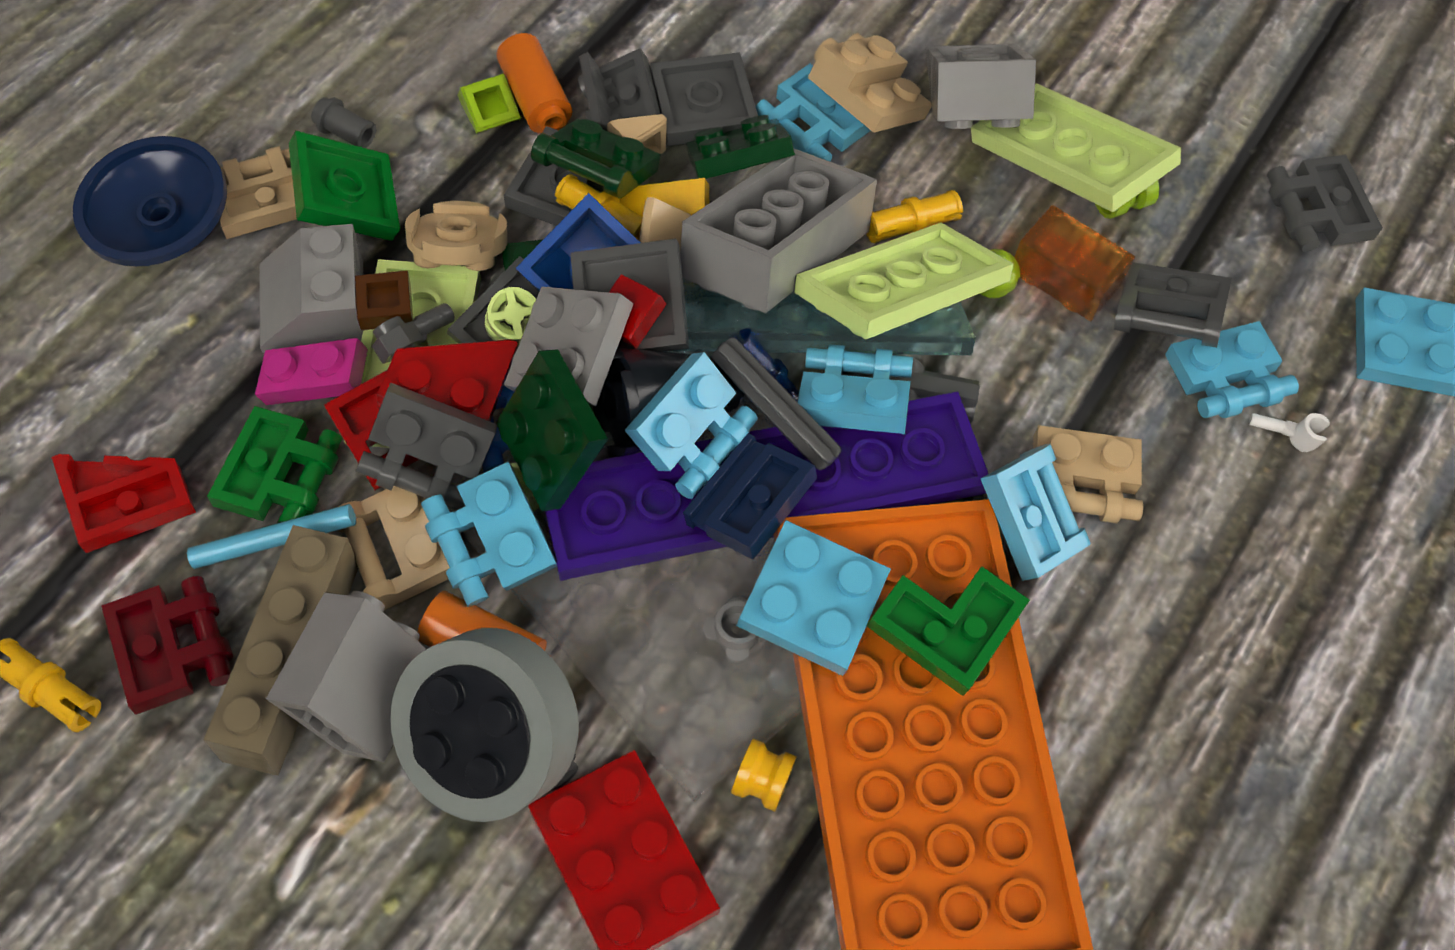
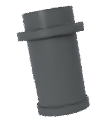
(333, 118)

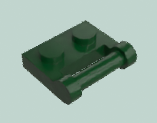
(598, 156)

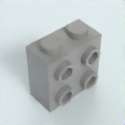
(347, 673)

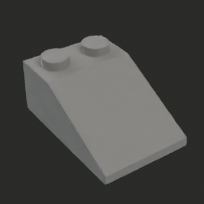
(981, 84)

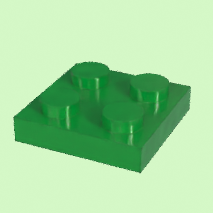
(343, 185)

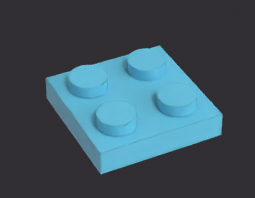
(1405, 341)
(814, 598)

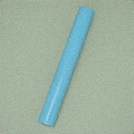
(268, 536)

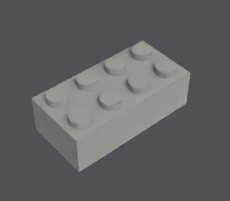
(774, 227)

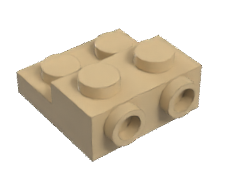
(867, 81)

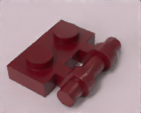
(148, 647)

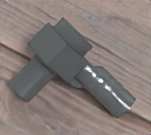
(397, 334)

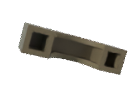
(245, 724)

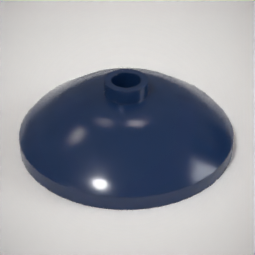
(150, 201)

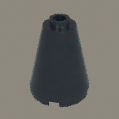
(632, 384)

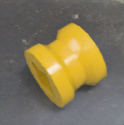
(763, 774)

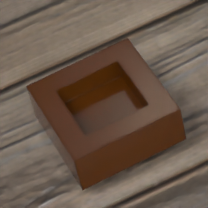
(382, 298)

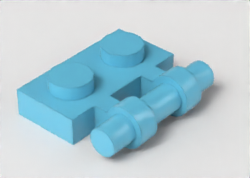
(823, 114)
(1240, 355)
(855, 400)
(679, 416)
(505, 526)

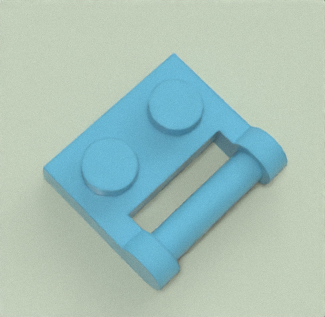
(1034, 513)

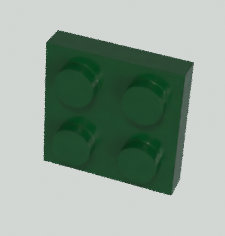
(749, 146)
(550, 430)

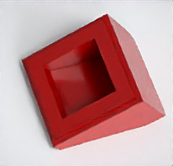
(644, 312)

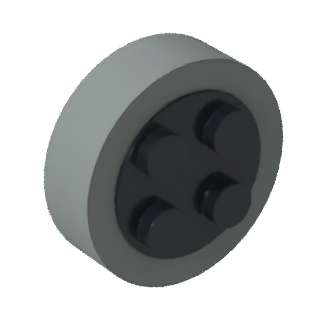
(484, 724)

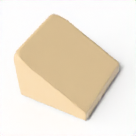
(646, 129)
(661, 221)

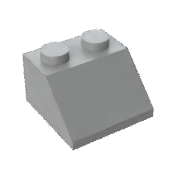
(310, 288)

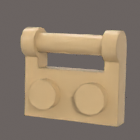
(404, 523)

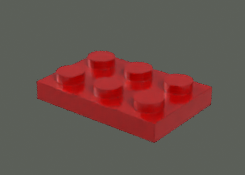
(623, 858)

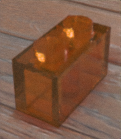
(1072, 263)

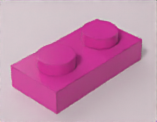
(311, 371)

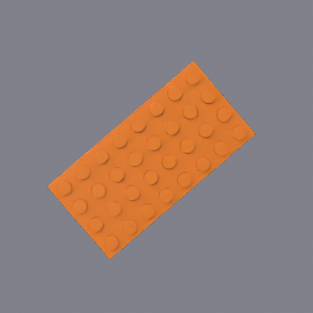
(928, 798)

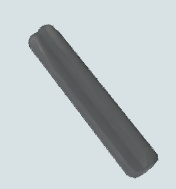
(776, 404)

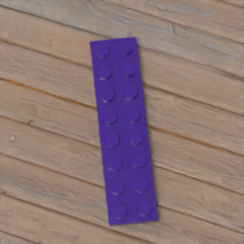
(634, 515)

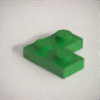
(948, 641)

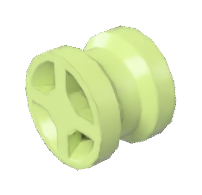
(510, 306)

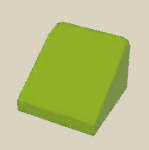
(488, 103)

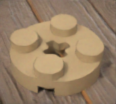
(456, 235)

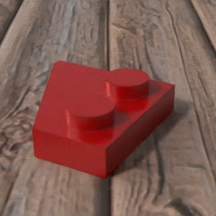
(455, 374)
(121, 496)

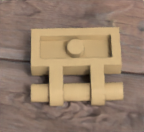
(258, 193)
(1098, 463)

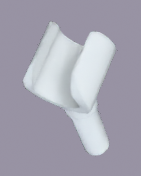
(1301, 434)

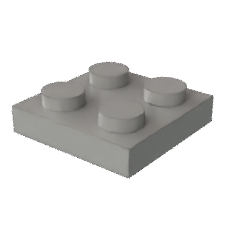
(583, 329)

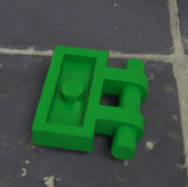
(260, 461)

